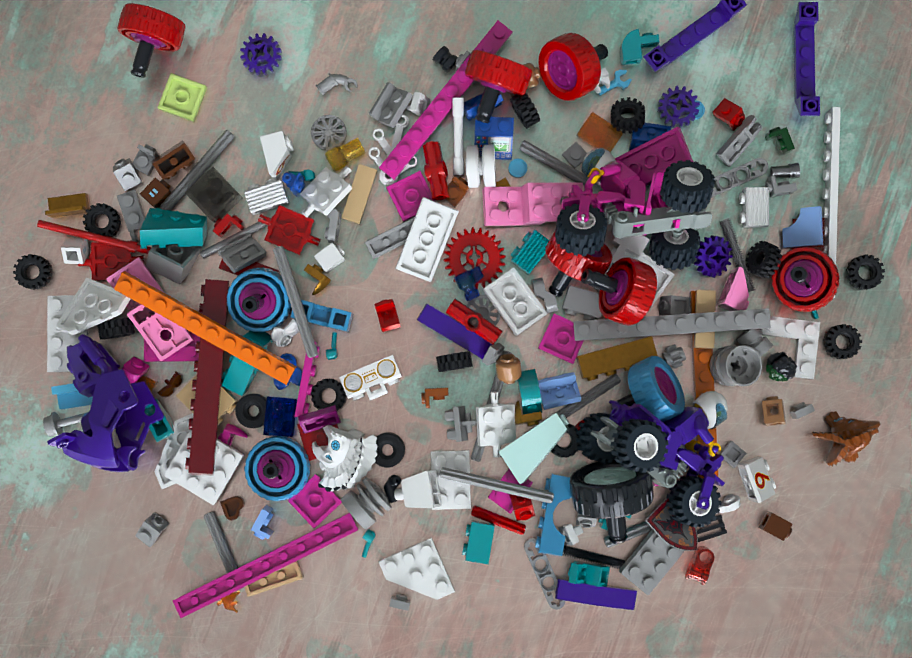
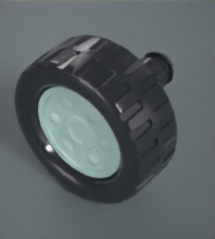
(610, 494)

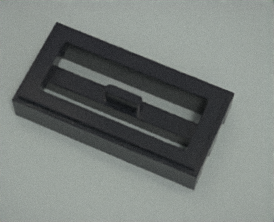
(721, 525)

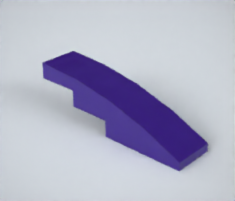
(453, 331)
(600, 596)

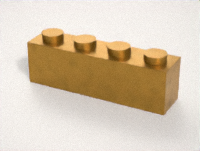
(615, 358)

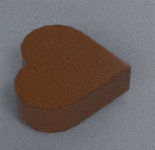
(232, 507)

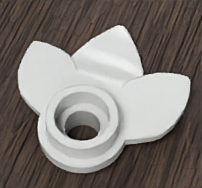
(283, 336)

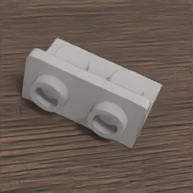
(390, 105)

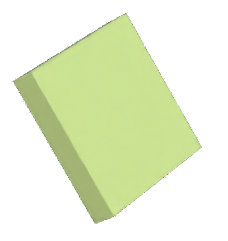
(182, 97)

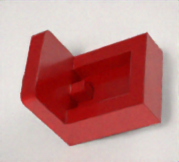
(729, 113)
(223, 225)
(387, 315)
(522, 507)

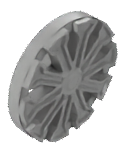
(328, 132)
(484, 310)

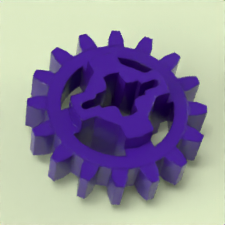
(257, 61)
(671, 105)
(713, 256)

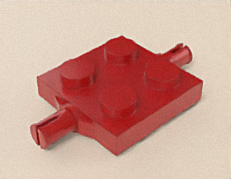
(289, 230)
(107, 259)

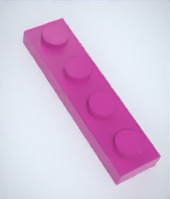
(306, 387)

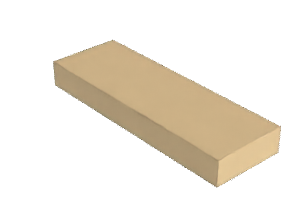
(359, 194)
(705, 302)
(278, 578)

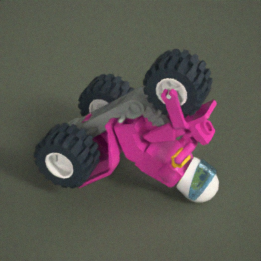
(671, 213)

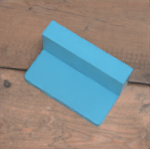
(70, 397)

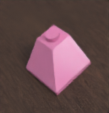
(735, 292)

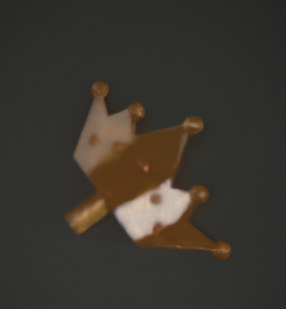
(228, 602)

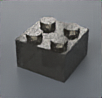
(213, 195)

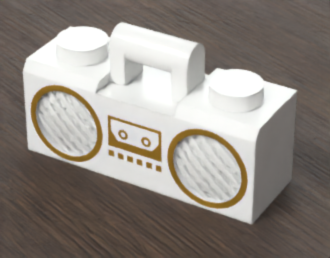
(361, 380)

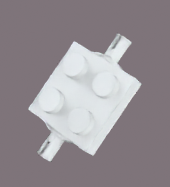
(326, 191)
(495, 424)

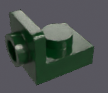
(784, 140)

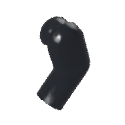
(390, 486)

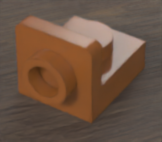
(457, 190)
(437, 393)

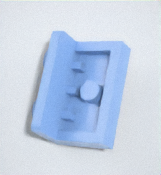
(559, 390)

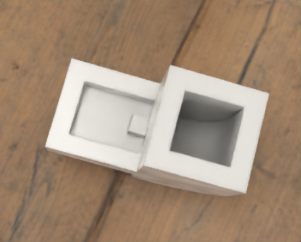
(633, 245)

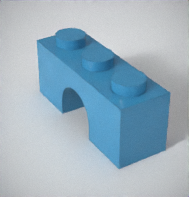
(326, 316)

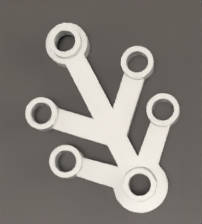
(387, 149)

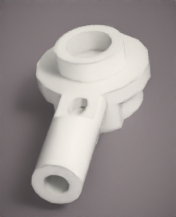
(730, 503)

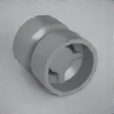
(754, 339)

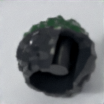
(780, 367)

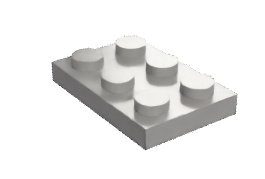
(650, 562)

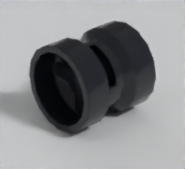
(445, 59)

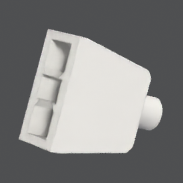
(420, 491)

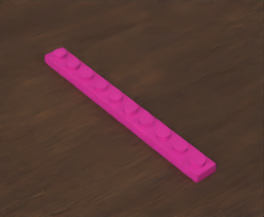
(440, 106)
(265, 565)

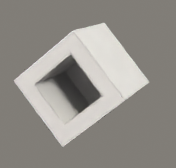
(75, 250)
(330, 257)

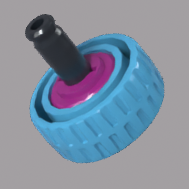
(258, 300)
(655, 388)
(277, 468)

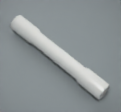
(458, 113)

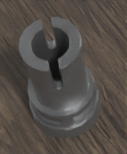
(789, 170)

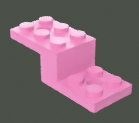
(526, 204)
(149, 322)

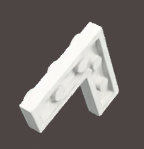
(807, 341)

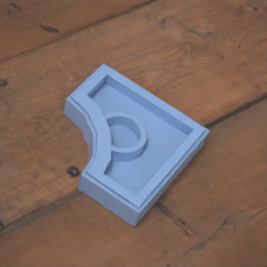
(806, 230)

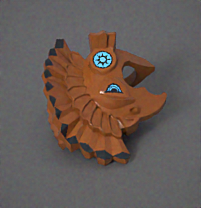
(848, 437)

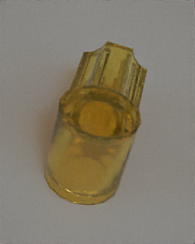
(340, 156)

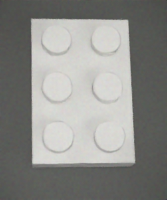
(515, 301)
(452, 493)

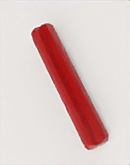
(498, 520)

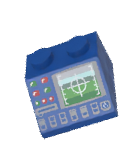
(496, 132)

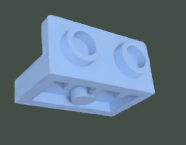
(260, 526)

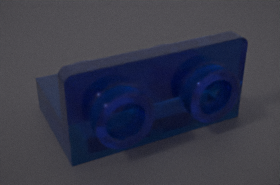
(280, 416)

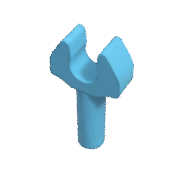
(616, 82)

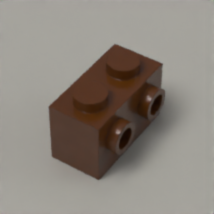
(173, 160)

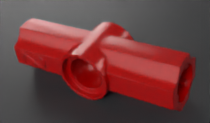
(436, 171)
(484, 329)

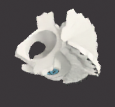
(345, 458)

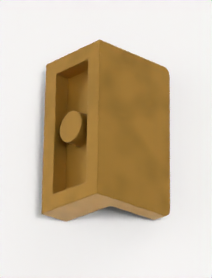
(67, 205)

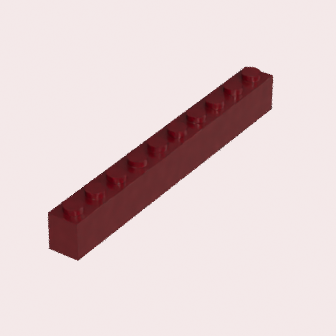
(208, 384)

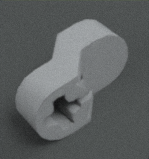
(548, 298)

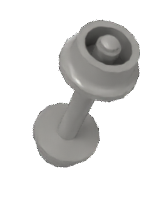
(54, 425)

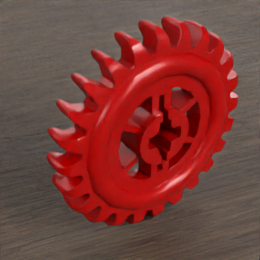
(474, 239)

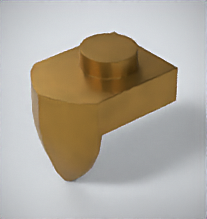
(316, 272)
(529, 419)

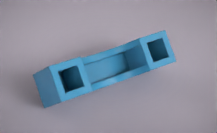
(550, 539)

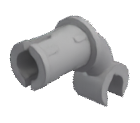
(335, 79)

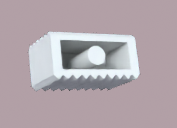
(266, 196)
(755, 207)

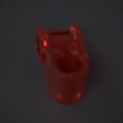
(699, 566)

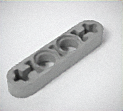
(732, 177)
(542, 574)

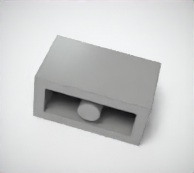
(582, 302)

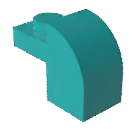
(633, 43)
(529, 392)
(588, 573)

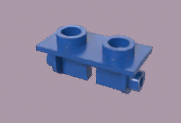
(294, 182)

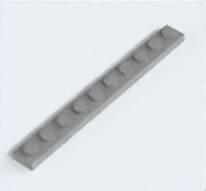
(674, 324)

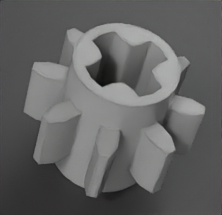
(674, 356)

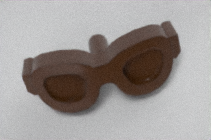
(167, 390)

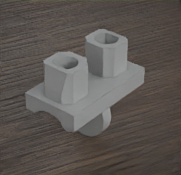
(462, 423)

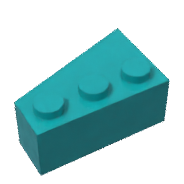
(172, 227)
(241, 374)

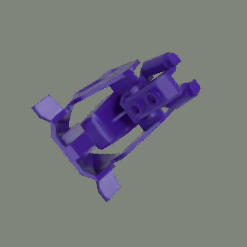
(114, 406)

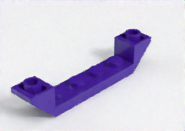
(692, 35)
(804, 59)

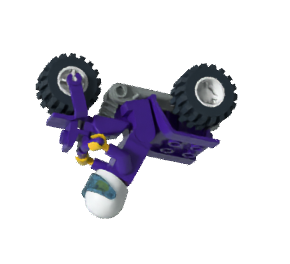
(648, 445)

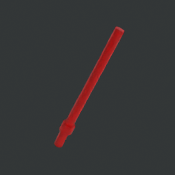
(131, 246)

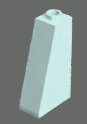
(531, 449)

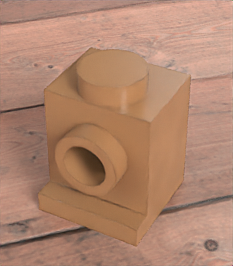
(770, 419)

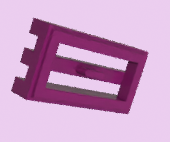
(319, 419)

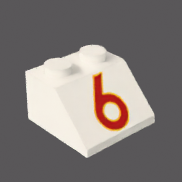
(277, 152)
(756, 479)

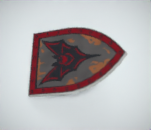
(670, 530)

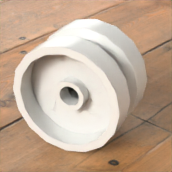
(480, 166)

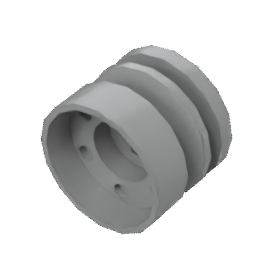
(736, 365)
(366, 503)

